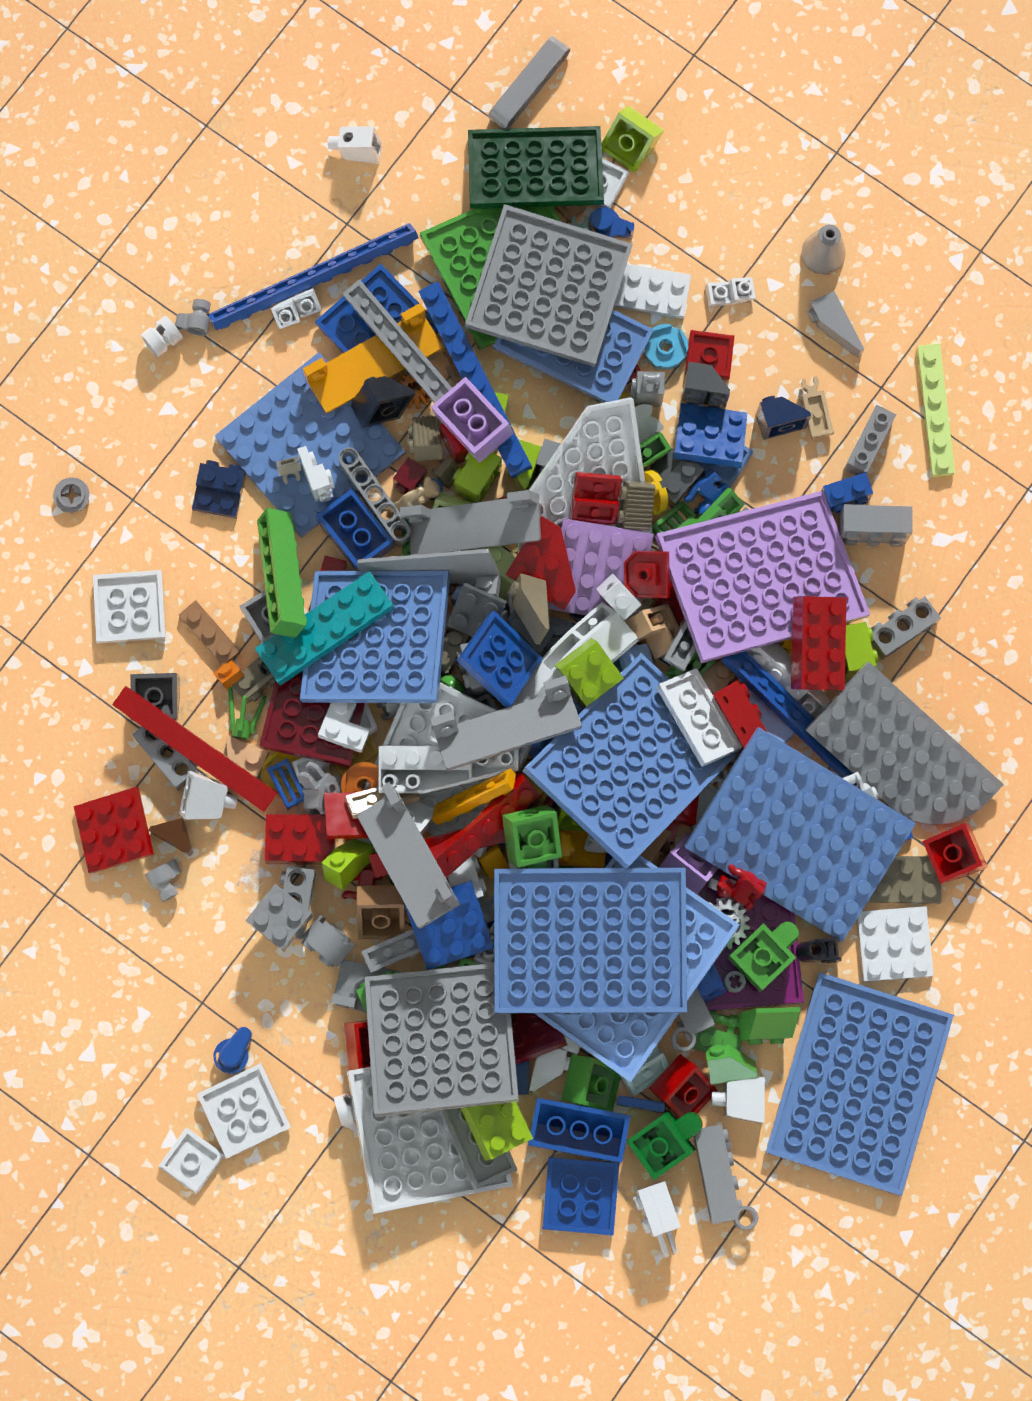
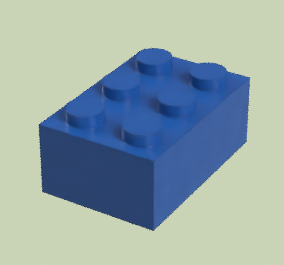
(354, 529)

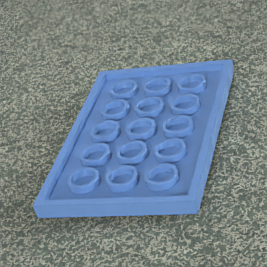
(617, 358)

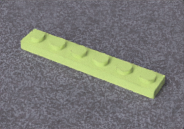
(935, 410)

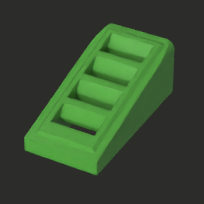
(659, 526)

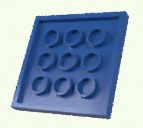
(346, 326)

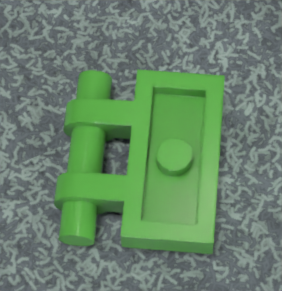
(713, 1037)

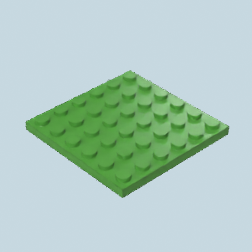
(460, 252)

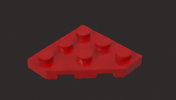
(547, 561)

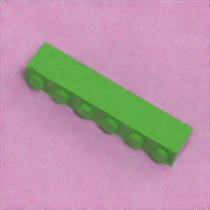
(281, 573)

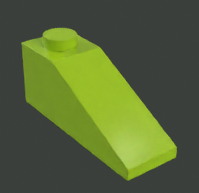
(347, 862)

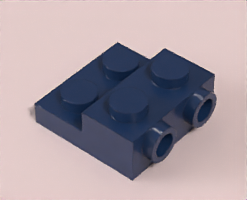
(219, 489)

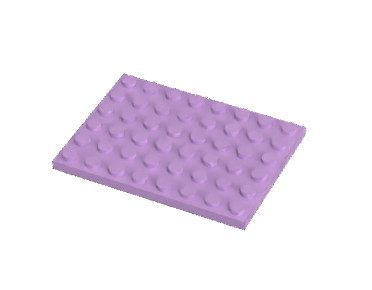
(746, 567)

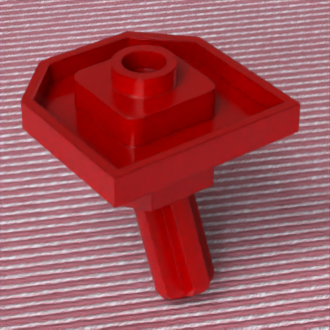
(648, 574)

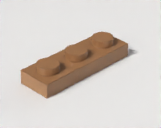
(209, 633)

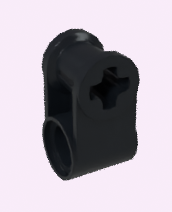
(822, 950)

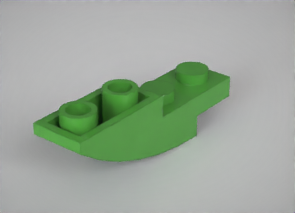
(726, 504)

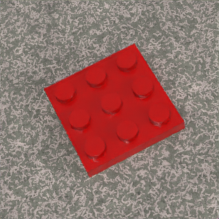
(113, 830)

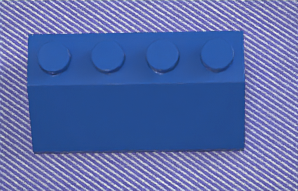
(579, 1130)

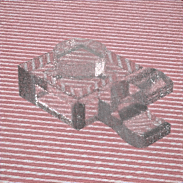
(251, 875)

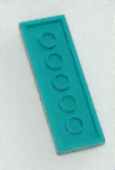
(326, 628)

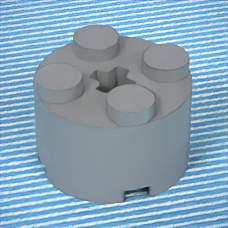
(328, 942)

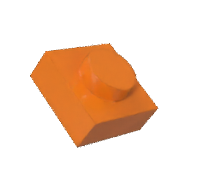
(228, 674)

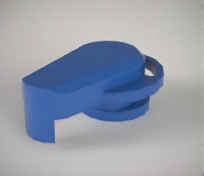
(608, 223)
(233, 1051)

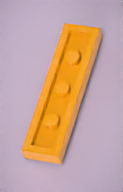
(474, 796)

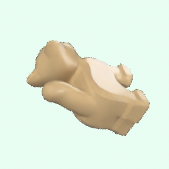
(420, 496)

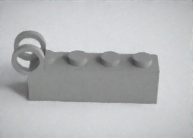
(693, 1021)
(718, 1179)

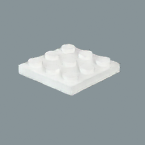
(129, 606)
(895, 944)
(243, 1111)

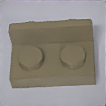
(253, 682)

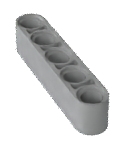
(529, 83)
(373, 486)

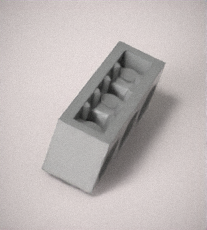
(870, 441)
(915, 625)
(166, 765)
(302, 892)

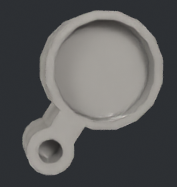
(196, 322)
(161, 878)

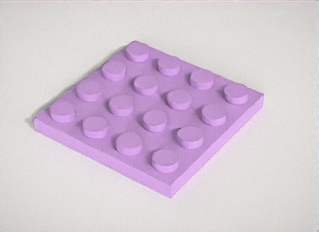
(594, 555)

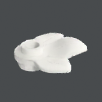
(645, 422)

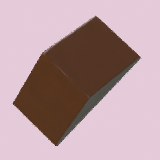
(173, 833)

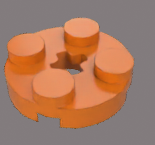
(357, 773)

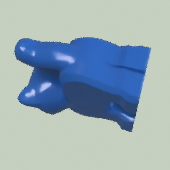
(707, 490)

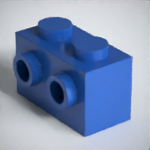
(850, 491)

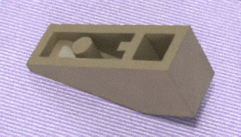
(531, 605)

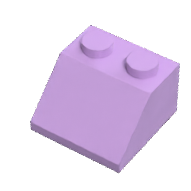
(697, 869)

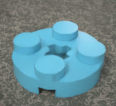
(675, 355)

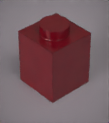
(409, 476)

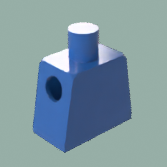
(711, 983)

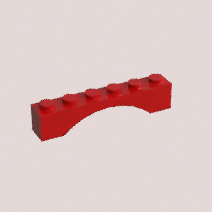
(487, 824)

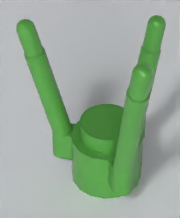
(241, 728)

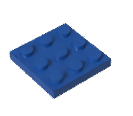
(710, 435)
(499, 659)
(456, 933)
(580, 1196)

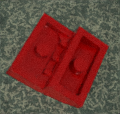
(595, 498)

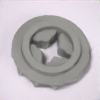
(64, 487)

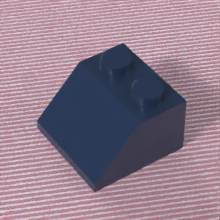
(780, 417)

